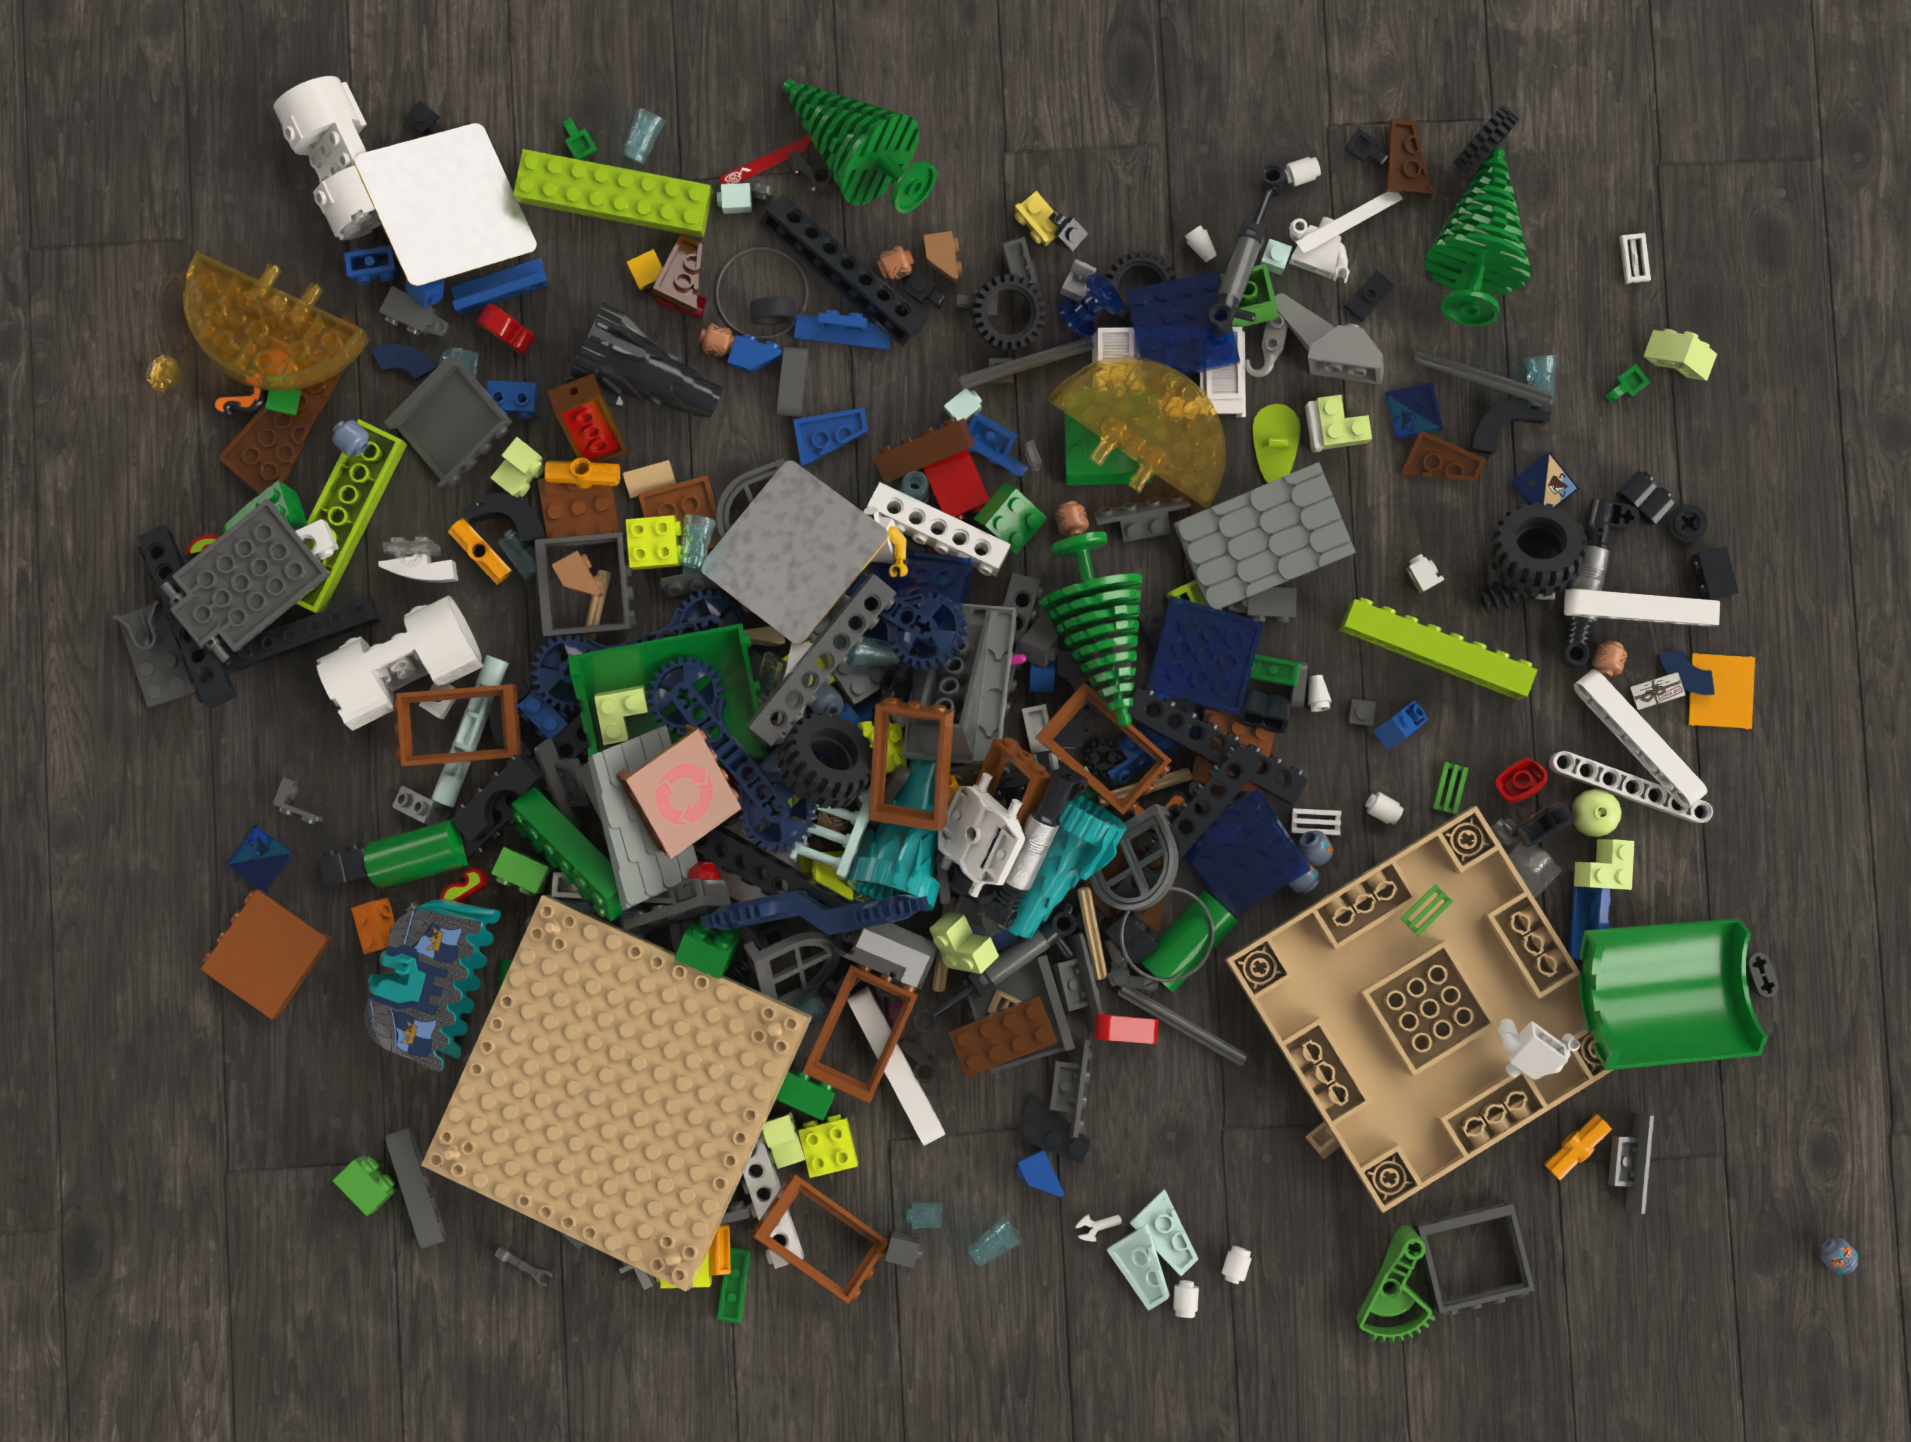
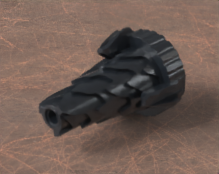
(635, 366)

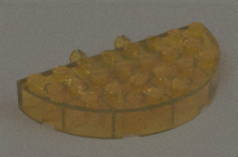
(263, 332)
(1152, 418)

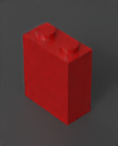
(957, 485)

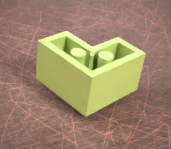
(1681, 352)
(1337, 429)
(518, 468)
(613, 709)
(1612, 866)
(961, 947)
(784, 1139)

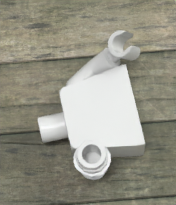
(1324, 259)
(1534, 1049)

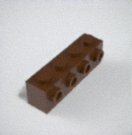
(924, 450)

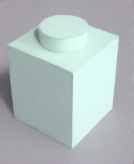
(735, 198)
(1276, 256)
(964, 405)

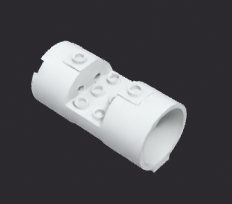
(325, 123)
(365, 676)

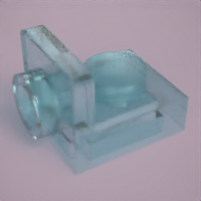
(467, 357)
(925, 1215)

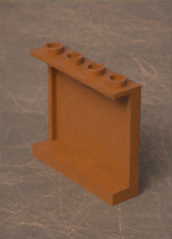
(265, 954)

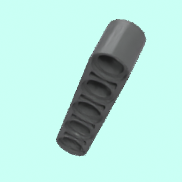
(416, 1188)

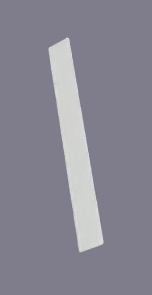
(1348, 221)

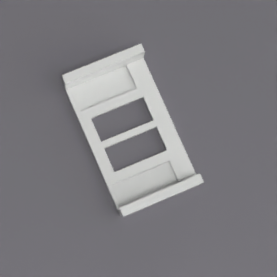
(1222, 386)

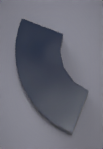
(403, 358)
(1691, 677)

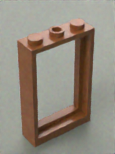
(1065, 714)
(510, 723)
(994, 763)
(900, 815)
(838, 1079)
(776, 1211)

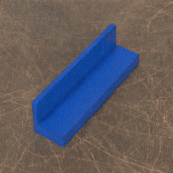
(499, 286)

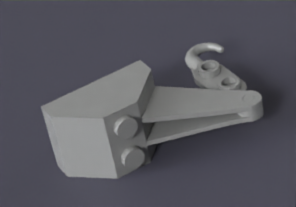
(1333, 351)

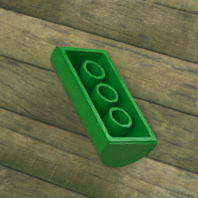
(414, 855)
(1188, 939)

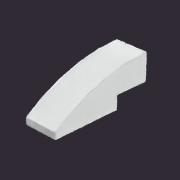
(425, 571)

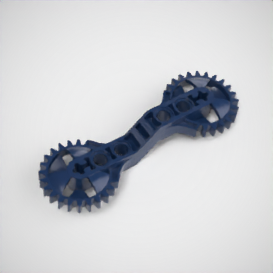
(690, 614)
(902, 636)
(730, 753)
(827, 920)

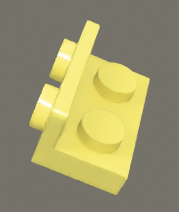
(1035, 214)

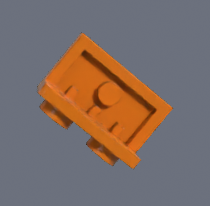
(374, 924)

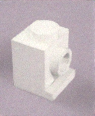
(1423, 573)
(440, 708)

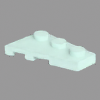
(1167, 1232)
(1140, 1266)

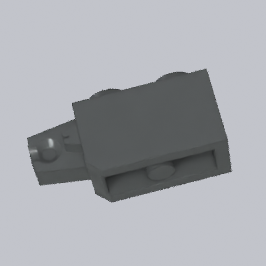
(403, 309)
(1271, 603)

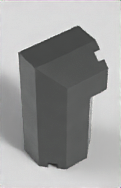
(889, 951)

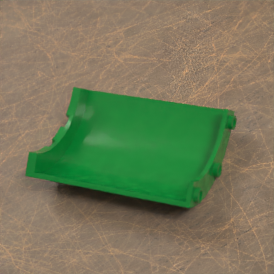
(635, 666)
(1668, 994)

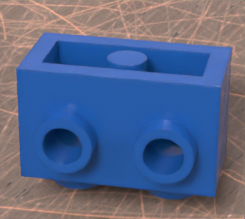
(371, 264)
(513, 396)
(547, 719)

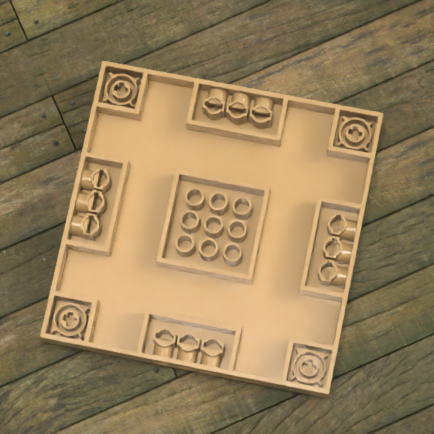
(1405, 1026)
(616, 1092)

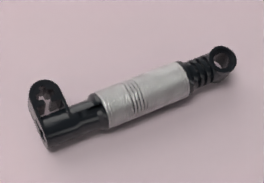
(1593, 568)
(1039, 830)

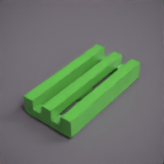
(1445, 808)
(1441, 895)

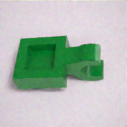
(579, 142)
(1629, 383)

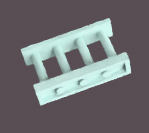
(849, 841)

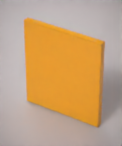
(1733, 692)

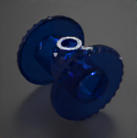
(1080, 314)

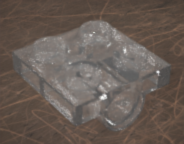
(421, 545)
(1534, 867)

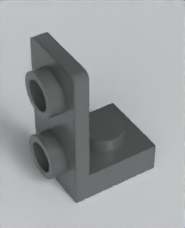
(287, 792)
(420, 807)

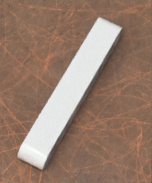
(1641, 607)
(1640, 739)
(1618, 785)
(898, 1069)

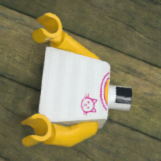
(895, 547)

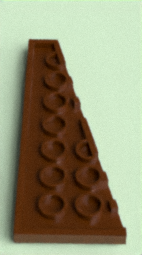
(274, 440)

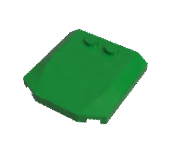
(1081, 470)

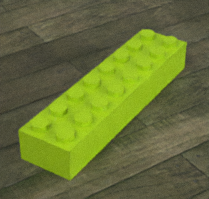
(613, 193)
(350, 503)
(1438, 649)

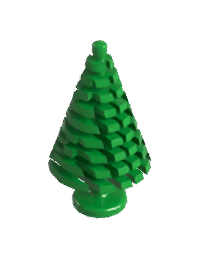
(864, 146)
(1480, 248)
(1099, 621)

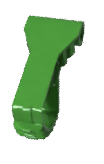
(1398, 1264)

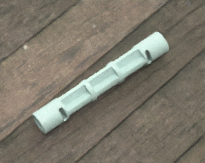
(469, 732)

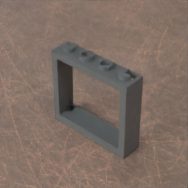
(545, 592)
(1495, 1295)

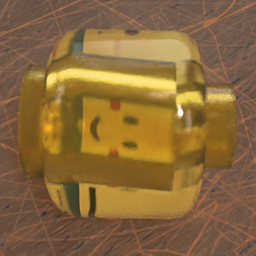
(163, 373)

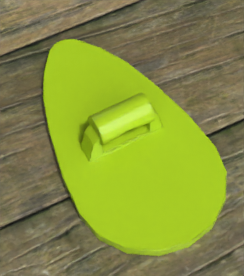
(1275, 440)

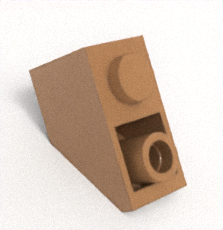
(941, 255)
(576, 576)

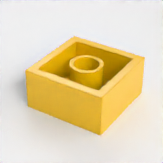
(645, 269)

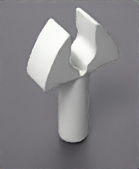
(1097, 1226)

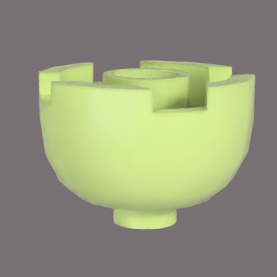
(1587, 815)

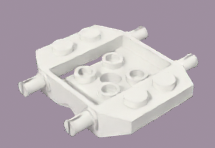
(978, 810)

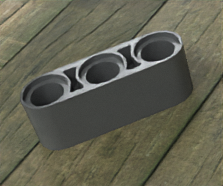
(792, 381)

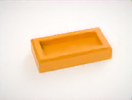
(720, 1252)

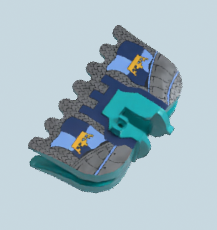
(423, 1002)

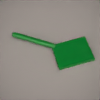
(283, 401)

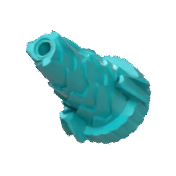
(1078, 850)
(900, 856)

